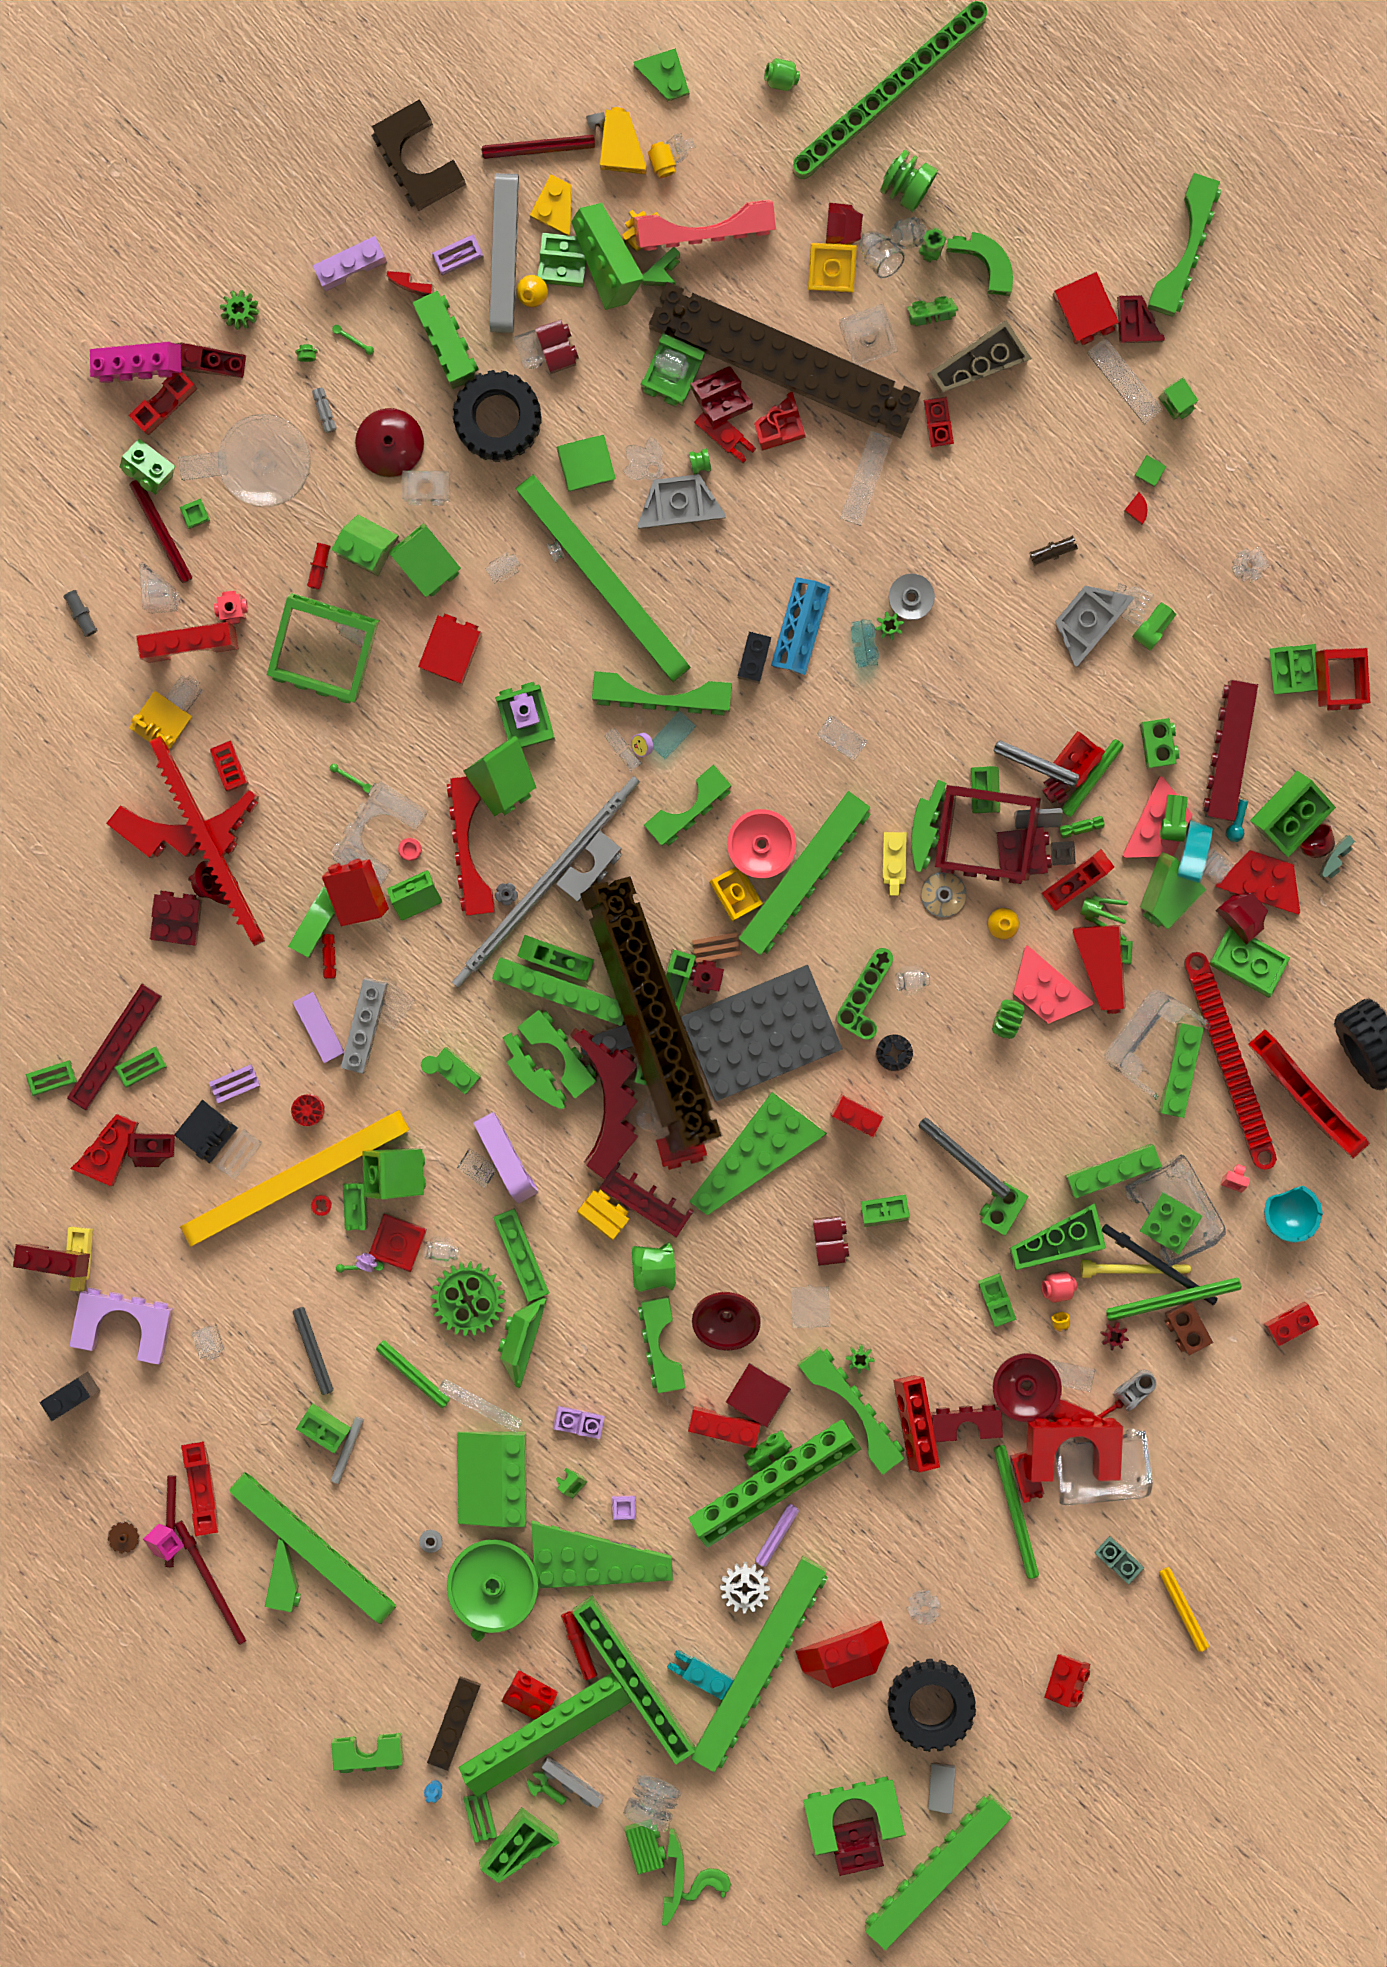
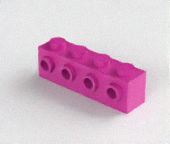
(135, 361)

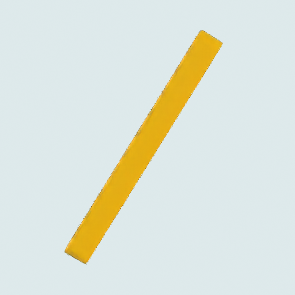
(294, 1178)

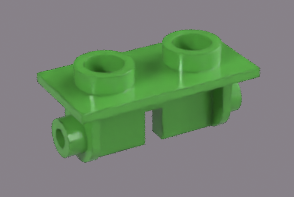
(775, 1444)

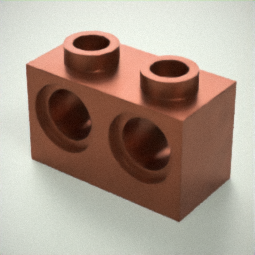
(1192, 1325)

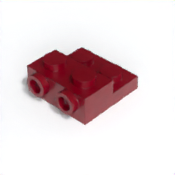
(1012, 846)
(175, 918)

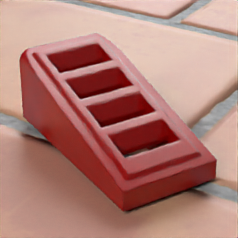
(236, 762)

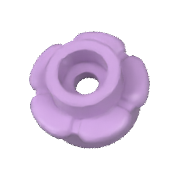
(366, 1262)

